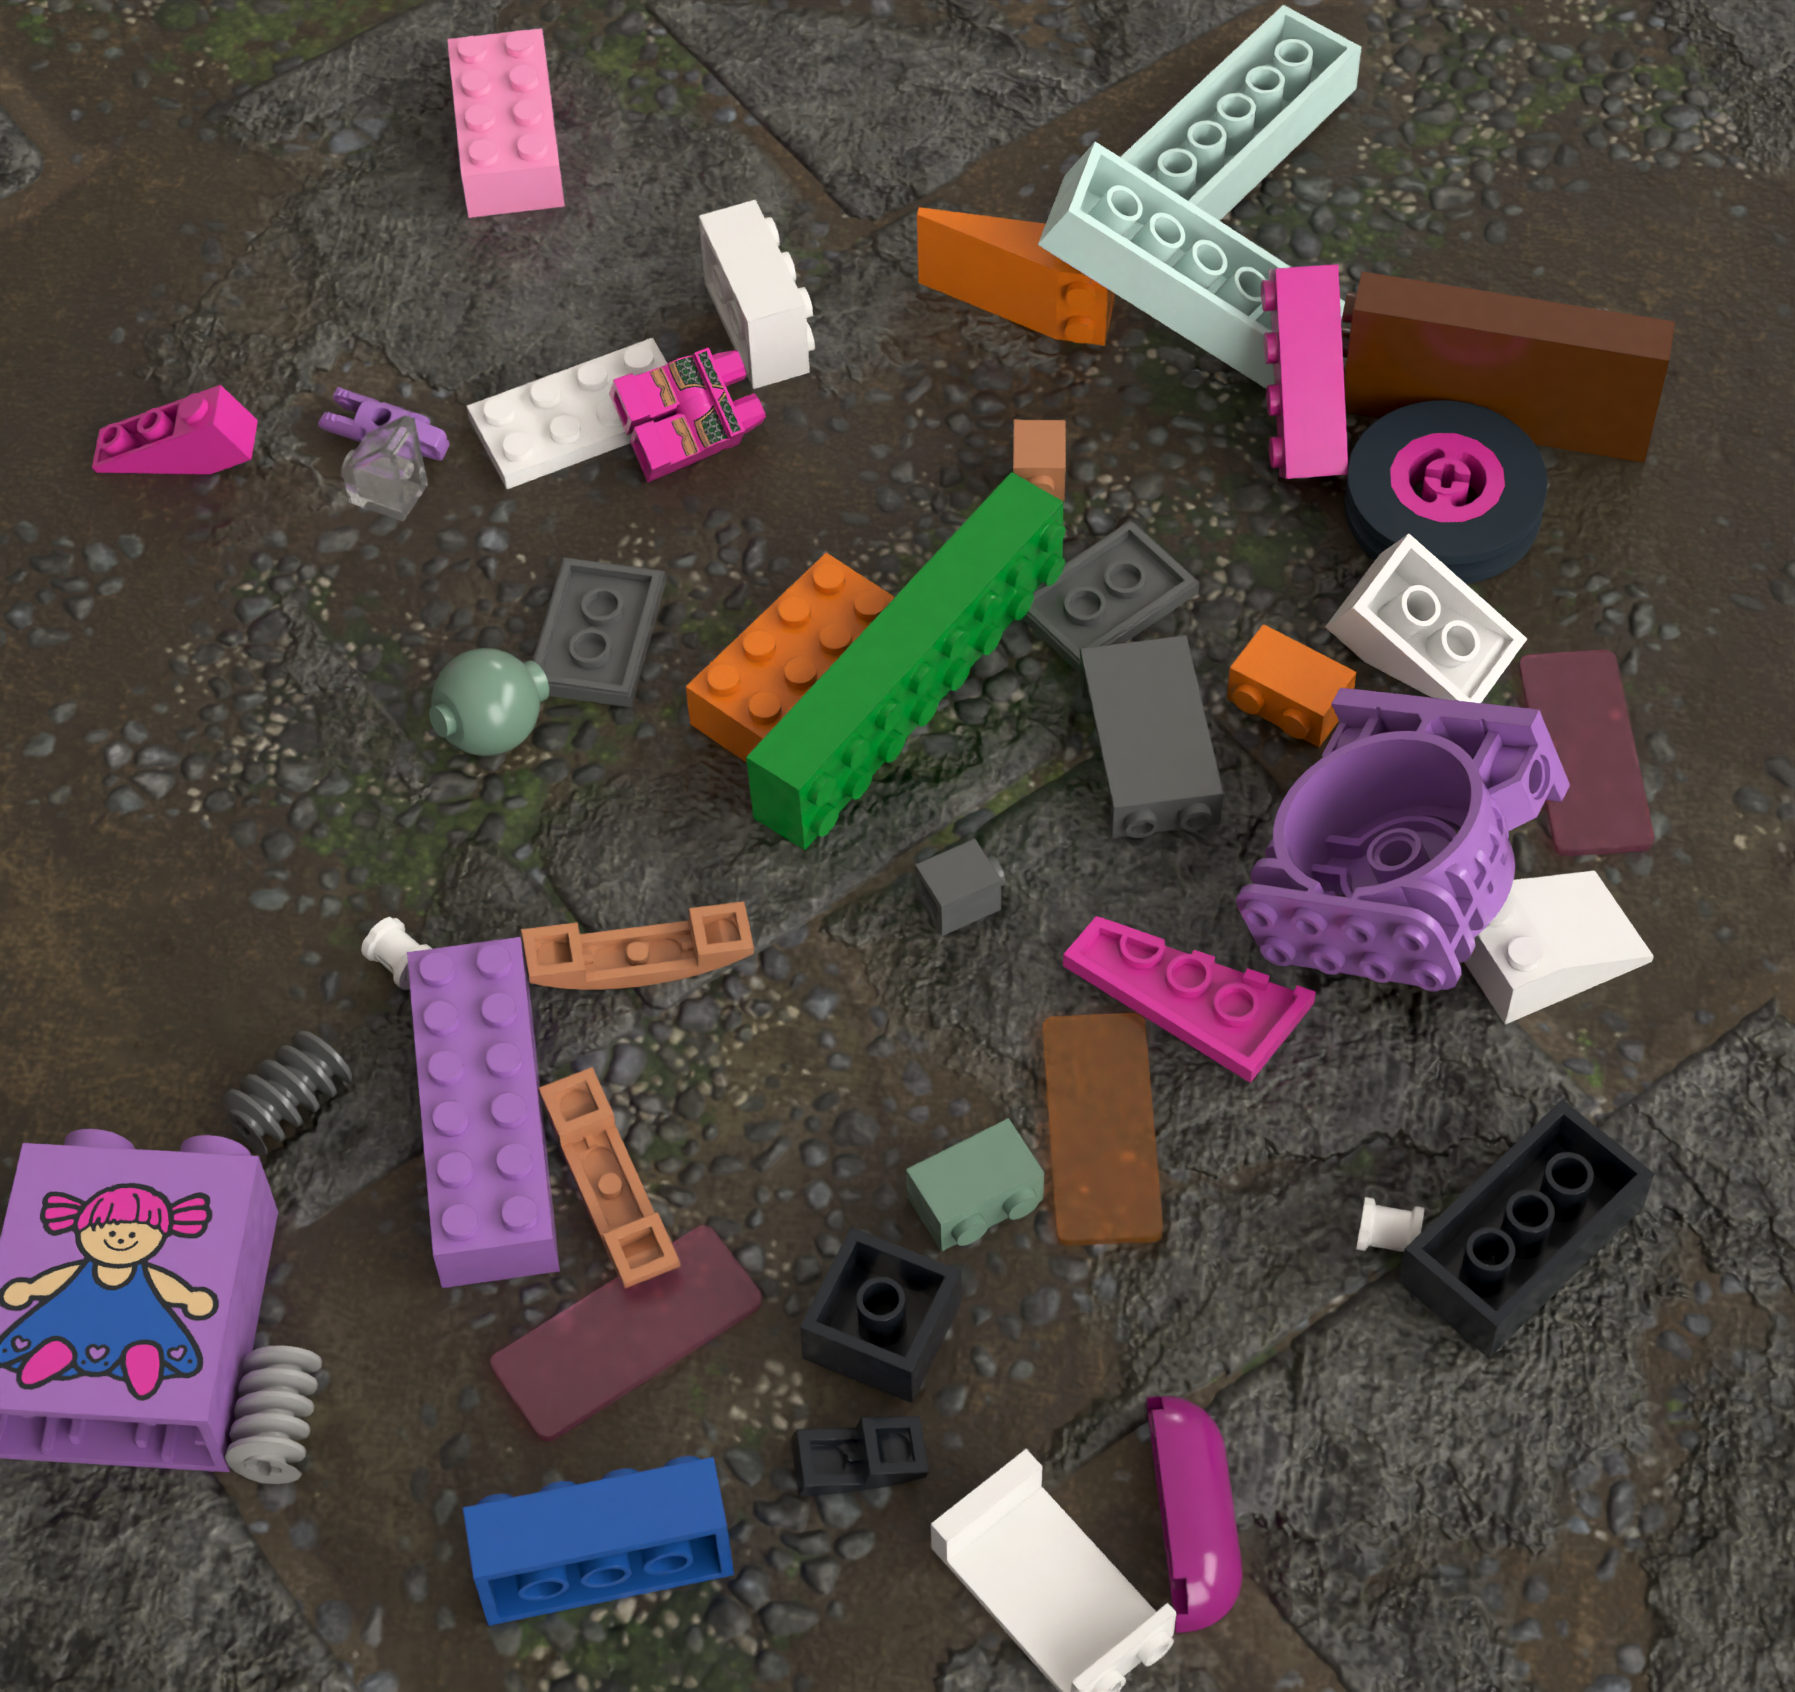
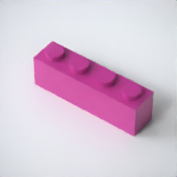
(1307, 371)

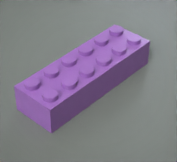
(481, 1113)

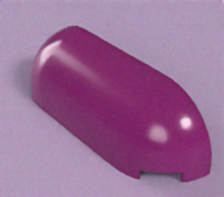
(1194, 1511)

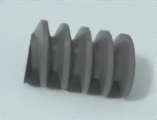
(282, 1087)

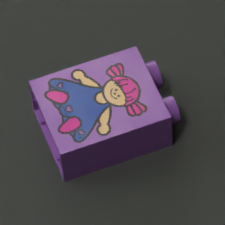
(130, 1299)

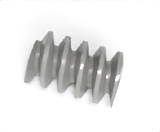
(270, 1413)

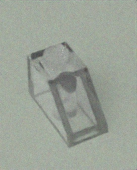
(387, 469)

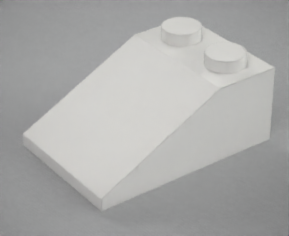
(1425, 626)
(1553, 943)

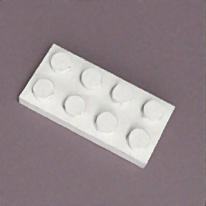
(559, 416)

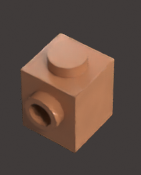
(1041, 454)

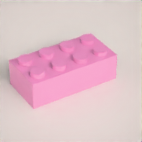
(505, 123)

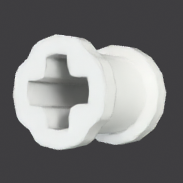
(389, 946)
(1388, 1226)

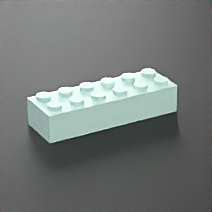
(1249, 112)
(1164, 258)

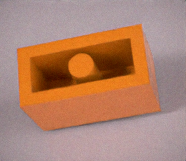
(1288, 685)

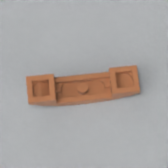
(638, 955)
(607, 1178)

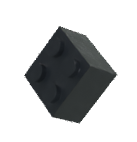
(881, 1314)

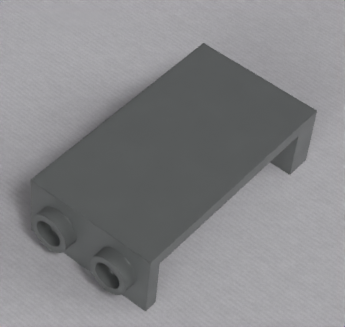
(1152, 736)

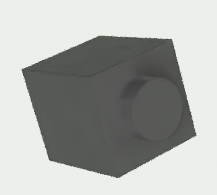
(959, 886)

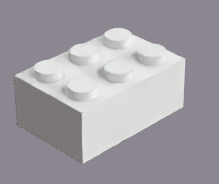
(756, 293)

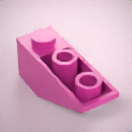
(182, 437)

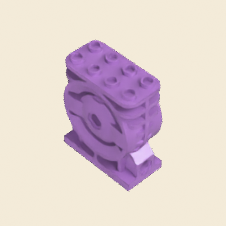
(1381, 831)

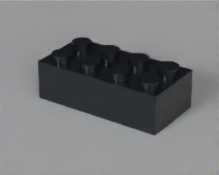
(1525, 1228)

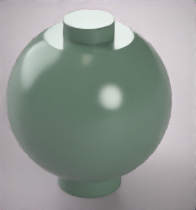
(487, 701)

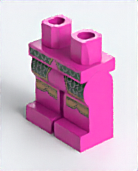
(684, 410)

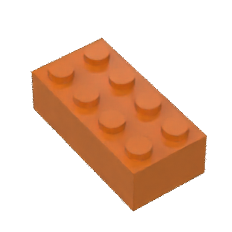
(782, 655)

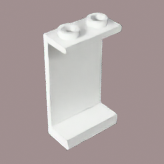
(1049, 1583)

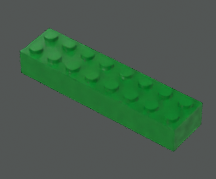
(906, 662)

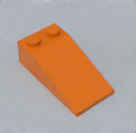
(1007, 273)

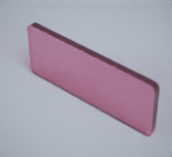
(1594, 740)
(624, 1335)

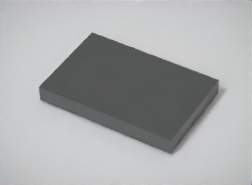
(1109, 594)
(599, 630)

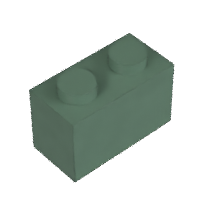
(975, 1185)

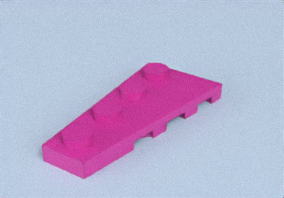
(1211, 1007)

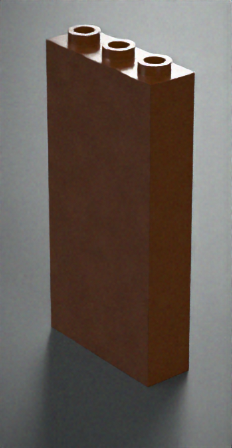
(1549, 367)

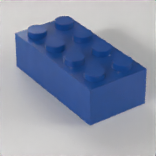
(598, 1539)

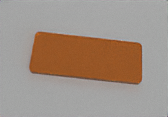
(1101, 1129)

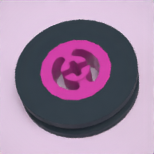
(1450, 450)

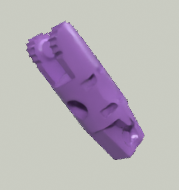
(374, 414)

